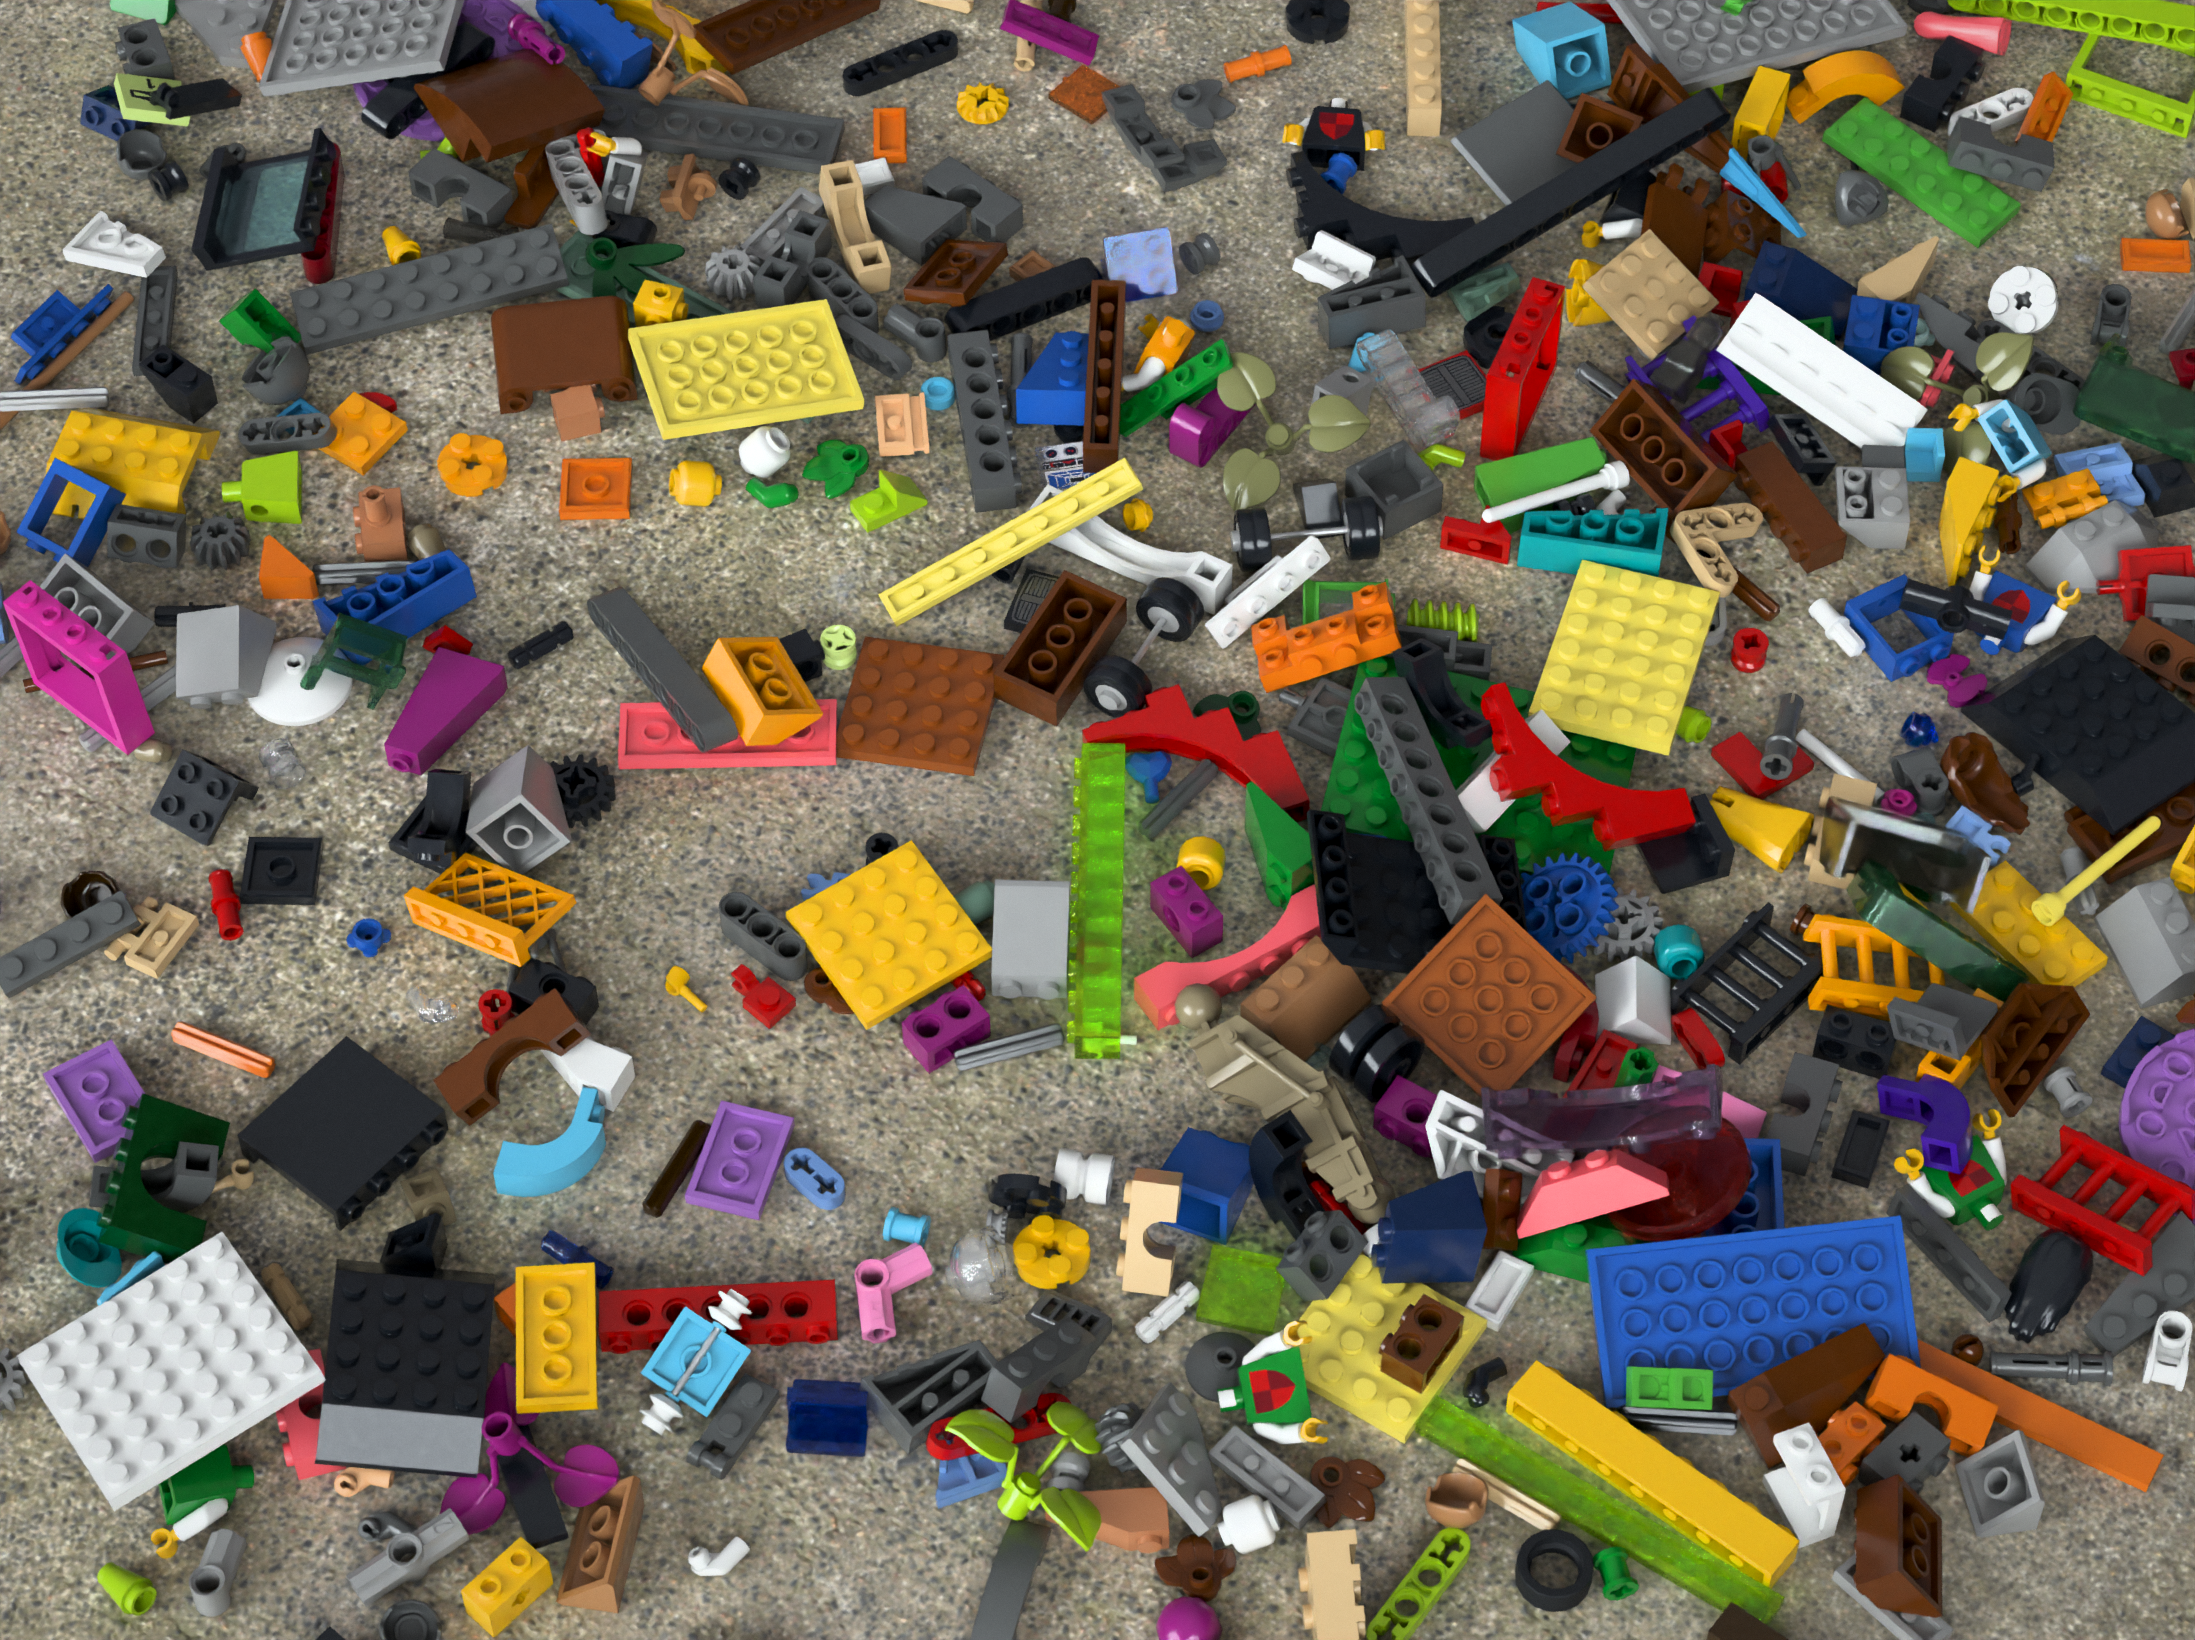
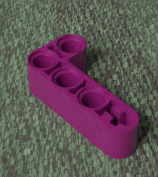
(1202, 430)

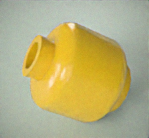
(694, 483)
(1203, 861)

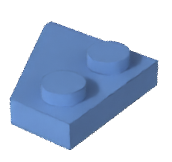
(967, 1478)

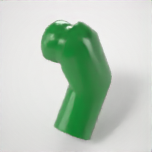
(774, 495)

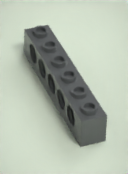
(982, 421)

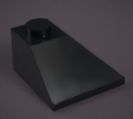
(2166, 483)

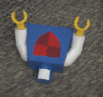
(2033, 611)

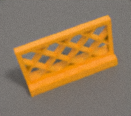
(473, 925)

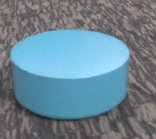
(938, 393)

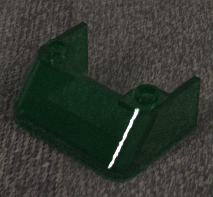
(2137, 404)

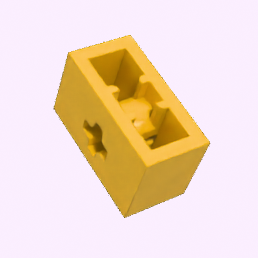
(507, 1587)

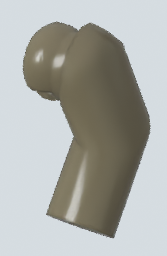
(153, 751)

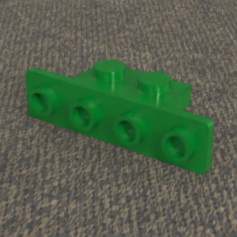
(1179, 386)

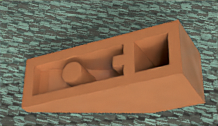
(1131, 1518)

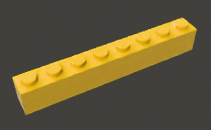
(1652, 1475)

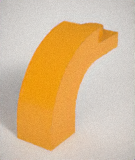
(1840, 76)

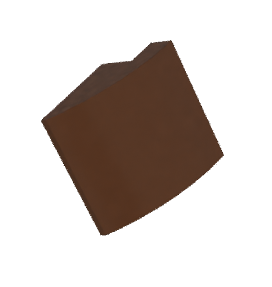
(509, 105)

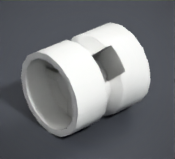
(1085, 1176)

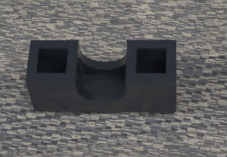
(1953, 70)

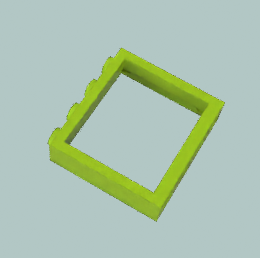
(2127, 99)

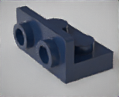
(103, 114)

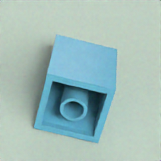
(1565, 48)

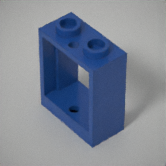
(94, 524)
(1885, 601)

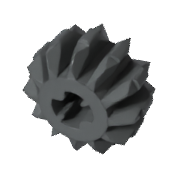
(220, 541)
(1112, 1430)

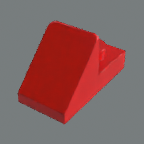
(1480, 540)

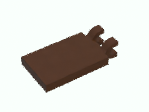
(1678, 216)

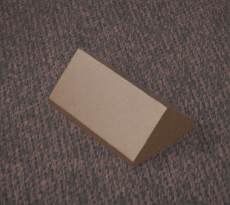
(603, 1549)

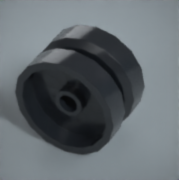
(1376, 1051)

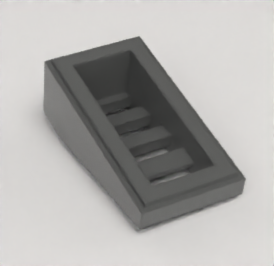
(1098, 1321)

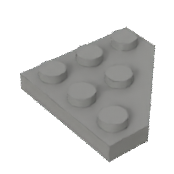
(224, 23)
(1174, 1457)

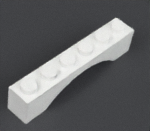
(1143, 563)

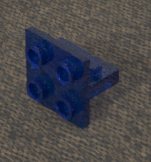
(1142, 261)
(827, 1418)

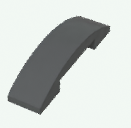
(1137, 130)
(1010, 1581)

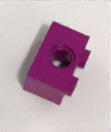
(1186, 911)
(1397, 1108)

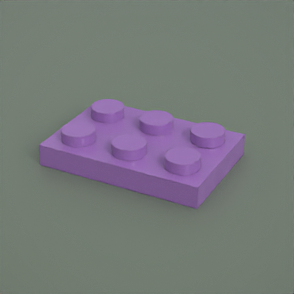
(95, 1095)
(740, 1160)

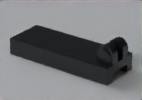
(195, 98)

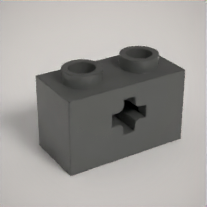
(1911, 1450)

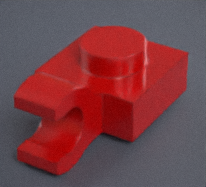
(763, 1000)

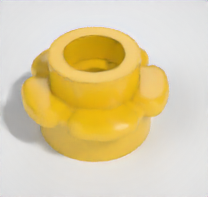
(1137, 515)

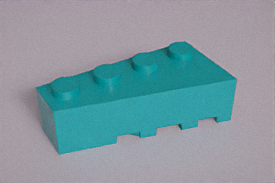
(1562, 540)

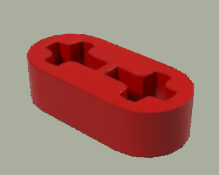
(1697, 1039)

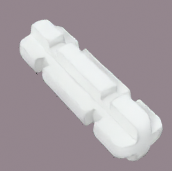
(1167, 1312)

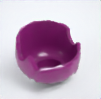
(1188, 1620)

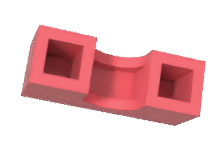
(303, 1430)

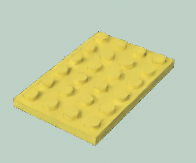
(745, 369)
(1625, 656)

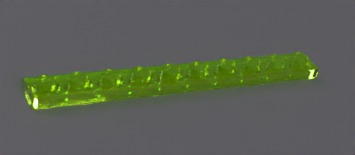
(1597, 1512)

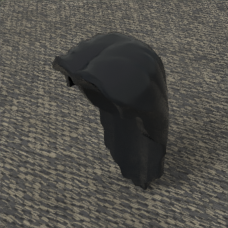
(2047, 1283)

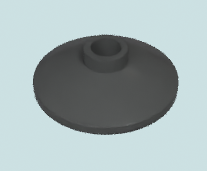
(1206, 1372)

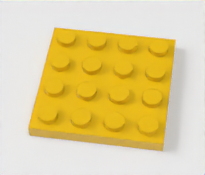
(889, 934)

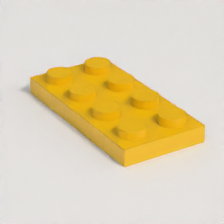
(2045, 953)
(556, 1338)

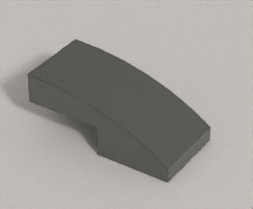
(1199, 162)

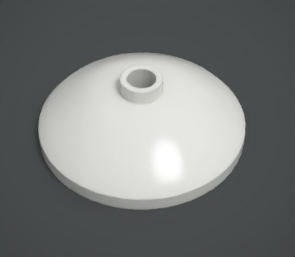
(280, 693)

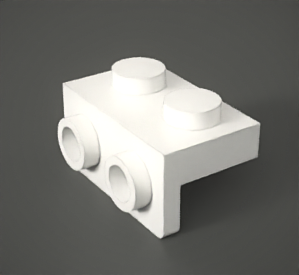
(1333, 262)

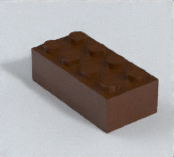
(1662, 450)
(1060, 647)

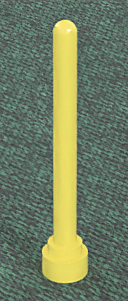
(2051, 906)

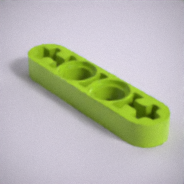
(1421, 1594)

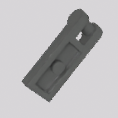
(733, 1426)

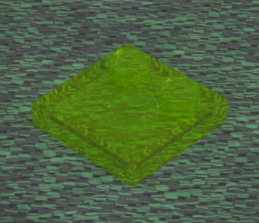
(1241, 1291)

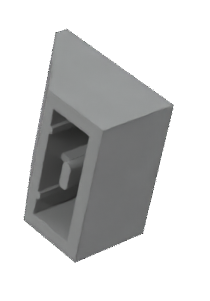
(1874, 505)

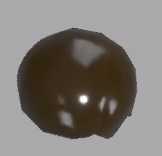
(87, 891)

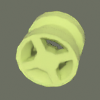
(832, 640)

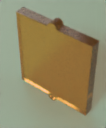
(1083, 94)

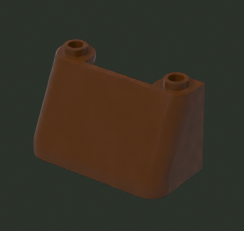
(562, 348)

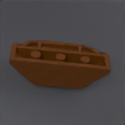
(2028, 1039)

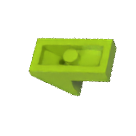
(890, 501)

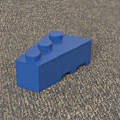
(1056, 383)

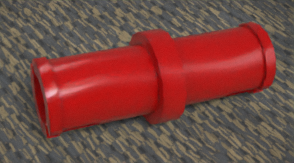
(225, 904)

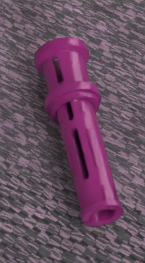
(533, 36)

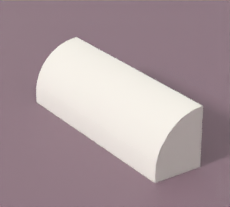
(1476, 793)

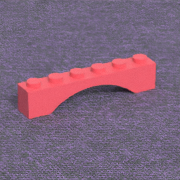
(1159, 987)

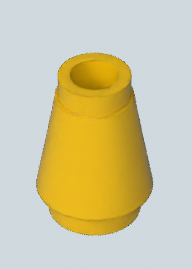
(400, 246)

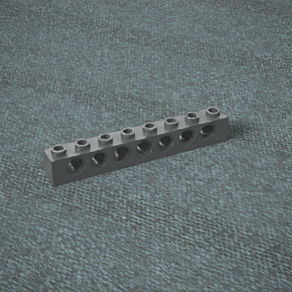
(1425, 795)

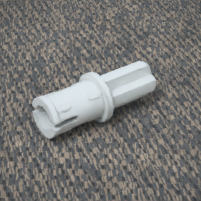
(1837, 627)

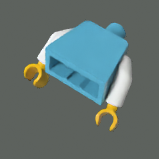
(2014, 439)

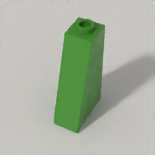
(1536, 472)

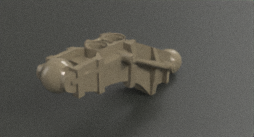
(1264, 1075)

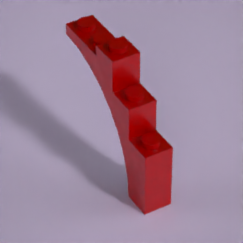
(1171, 728)
(1531, 768)

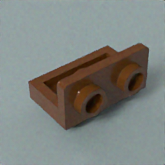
(1501, 1208)

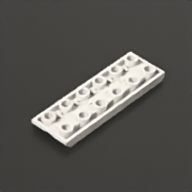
(1819, 376)

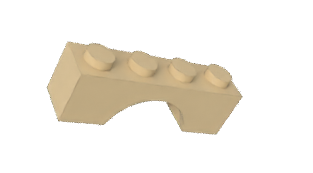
(845, 207)

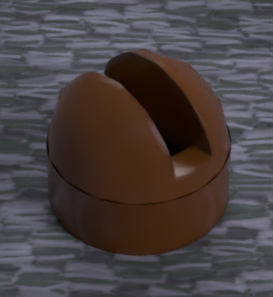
(1971, 1354)

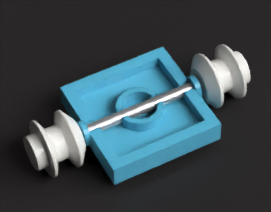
(695, 1361)

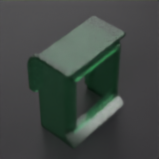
(366, 641)

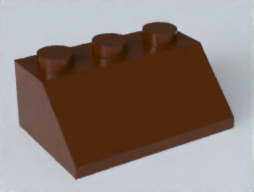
(1898, 1549)

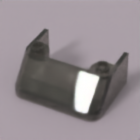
(1913, 850)

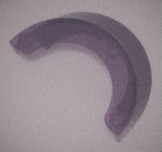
(1604, 1118)

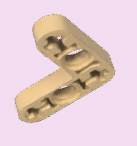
(1695, 532)

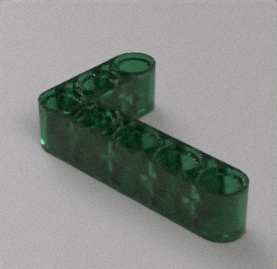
(1885, 907)

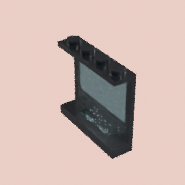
(263, 205)

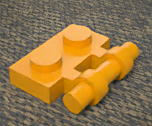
(2063, 499)

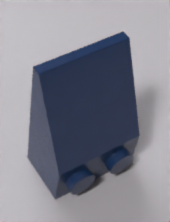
(1800, 286)

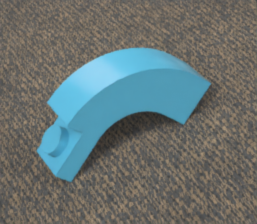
(557, 1164)

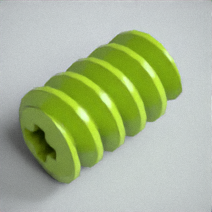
(1442, 619)

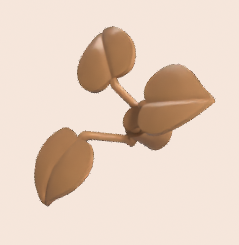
(661, 78)

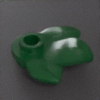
(1246, 722)

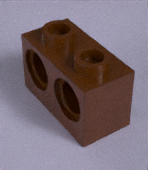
(1428, 1346)

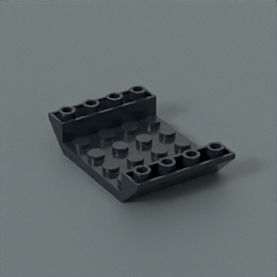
(1378, 899)

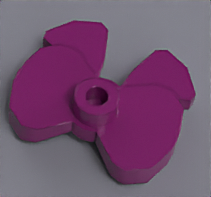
(1960, 689)

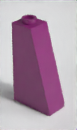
(442, 708)

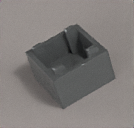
(1400, 486)

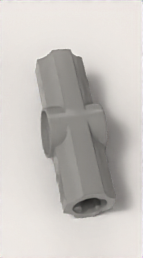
(428, 1542)

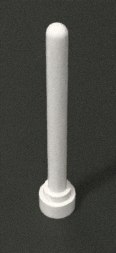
(1611, 477)

